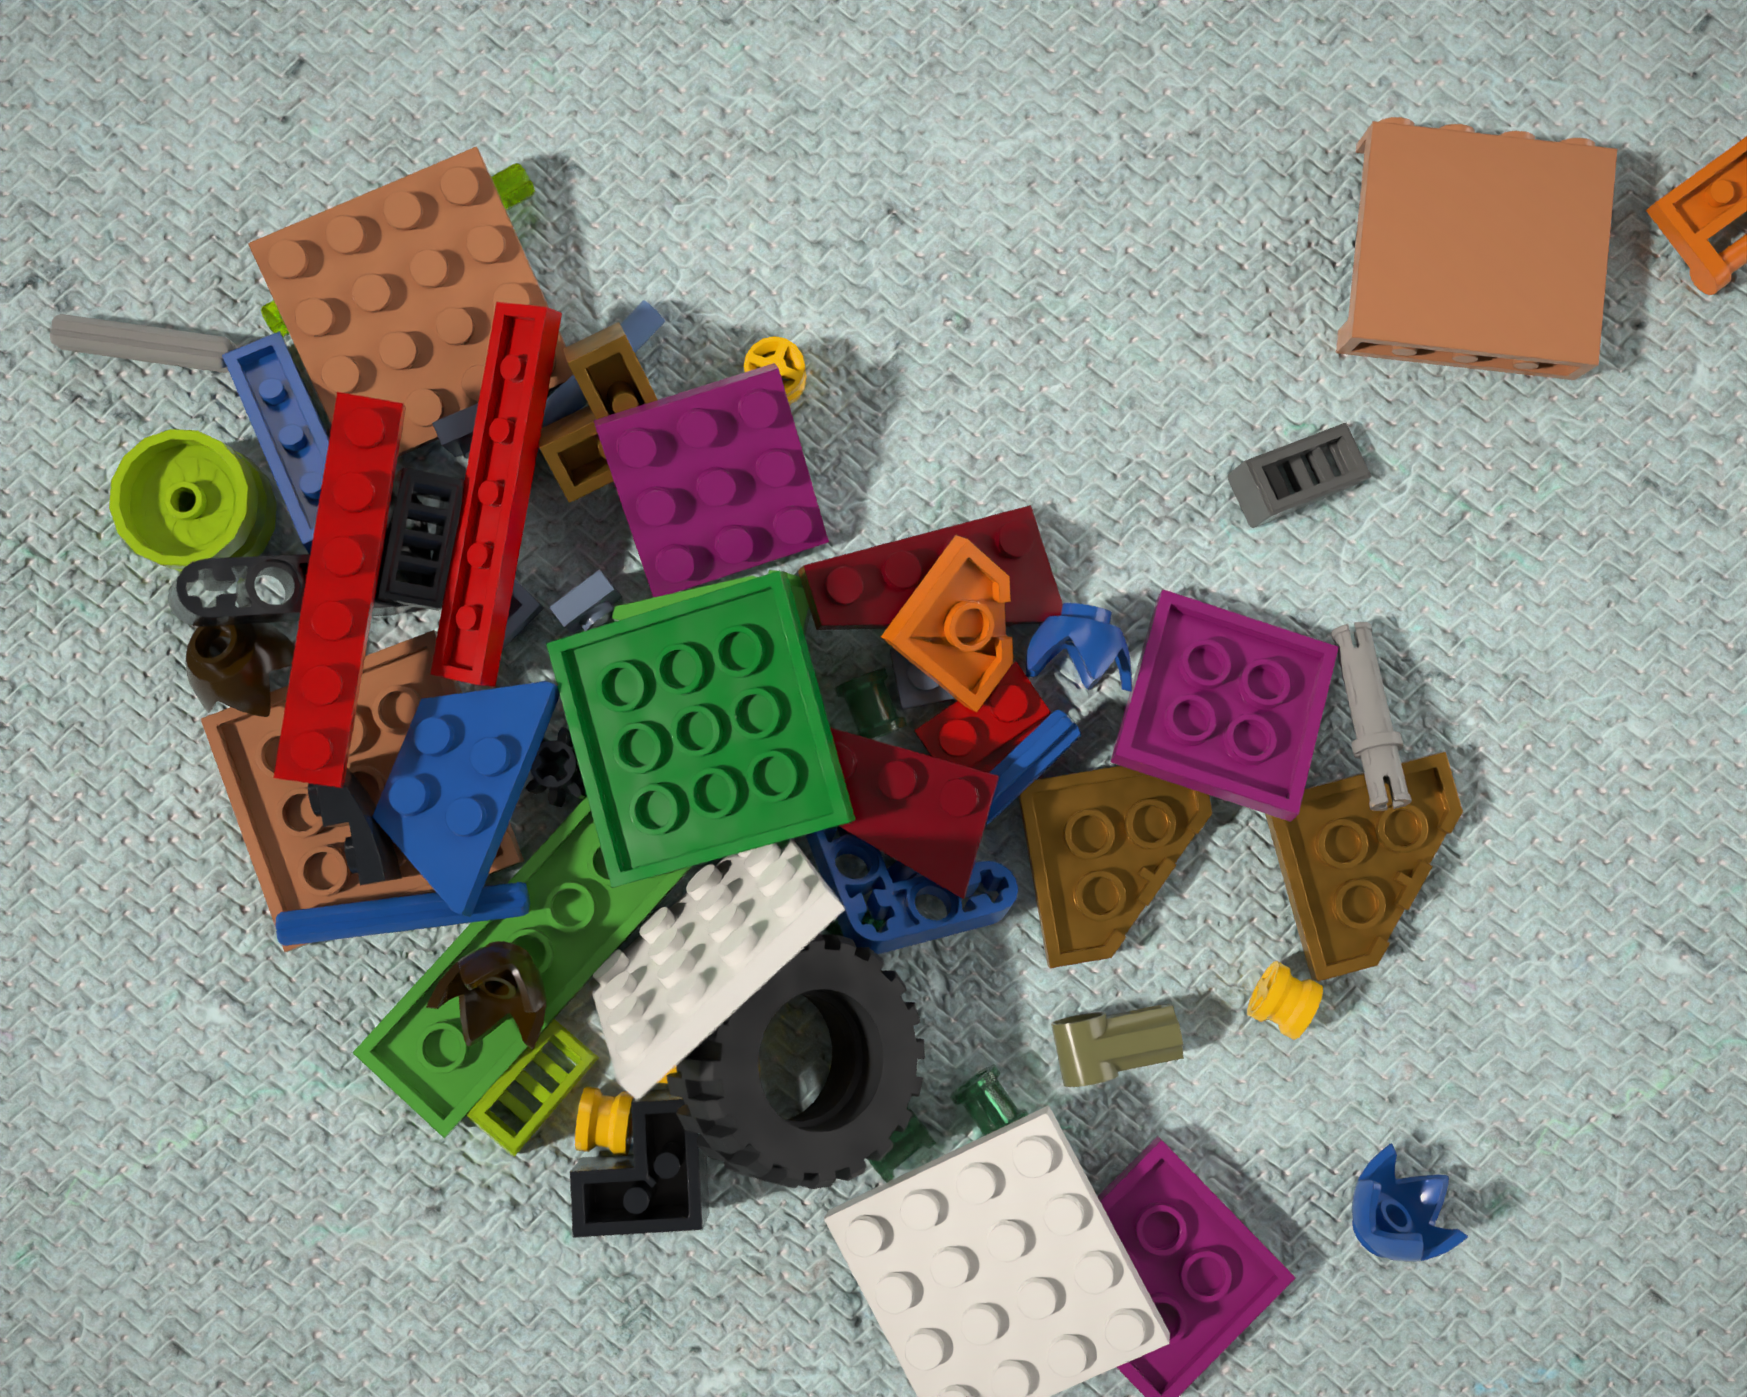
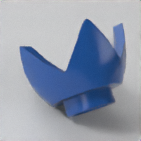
(1088, 640)
(1400, 1215)

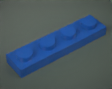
(284, 425)

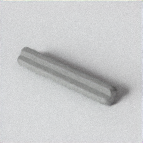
(140, 342)

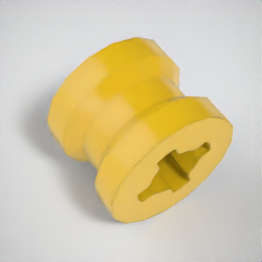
(786, 357)
(1285, 1000)
(604, 1121)

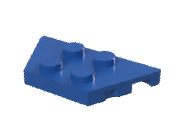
(462, 782)

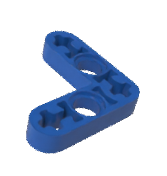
(897, 900)

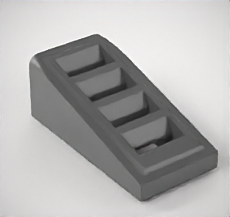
(1263, 491)

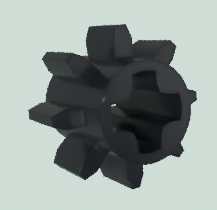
(545, 768)

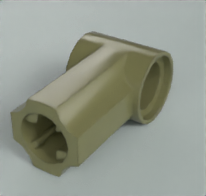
(1098, 1046)

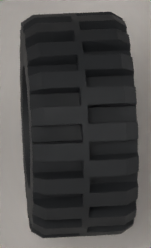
(866, 1084)

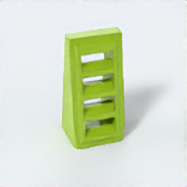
(494, 1126)

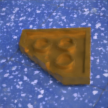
(1102, 853)
(1361, 867)

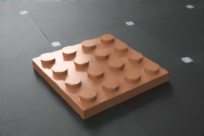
(403, 291)
(289, 847)

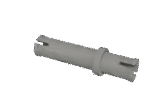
(1376, 740)

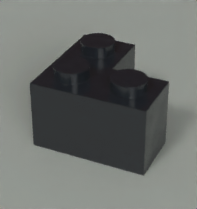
(646, 1191)

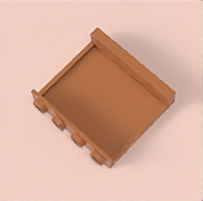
(1480, 250)

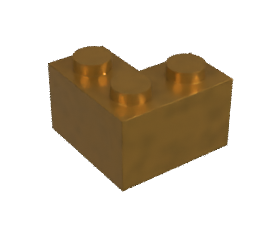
(611, 384)

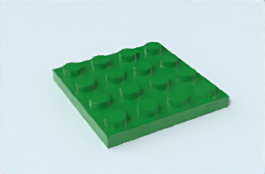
(700, 730)

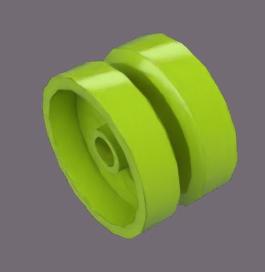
(191, 500)

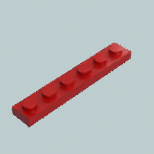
(496, 493)
(339, 590)

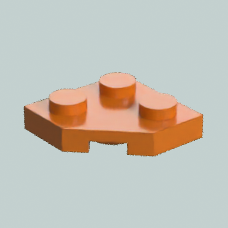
(957, 624)

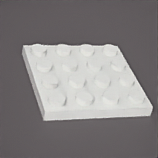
(706, 957)
(998, 1269)

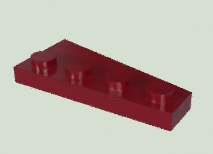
(875, 583)
(916, 807)

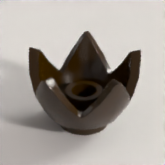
(242, 671)
(493, 987)

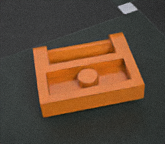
(1702, 209)

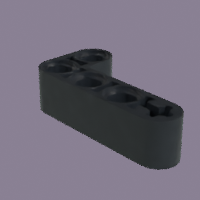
(290, 570)

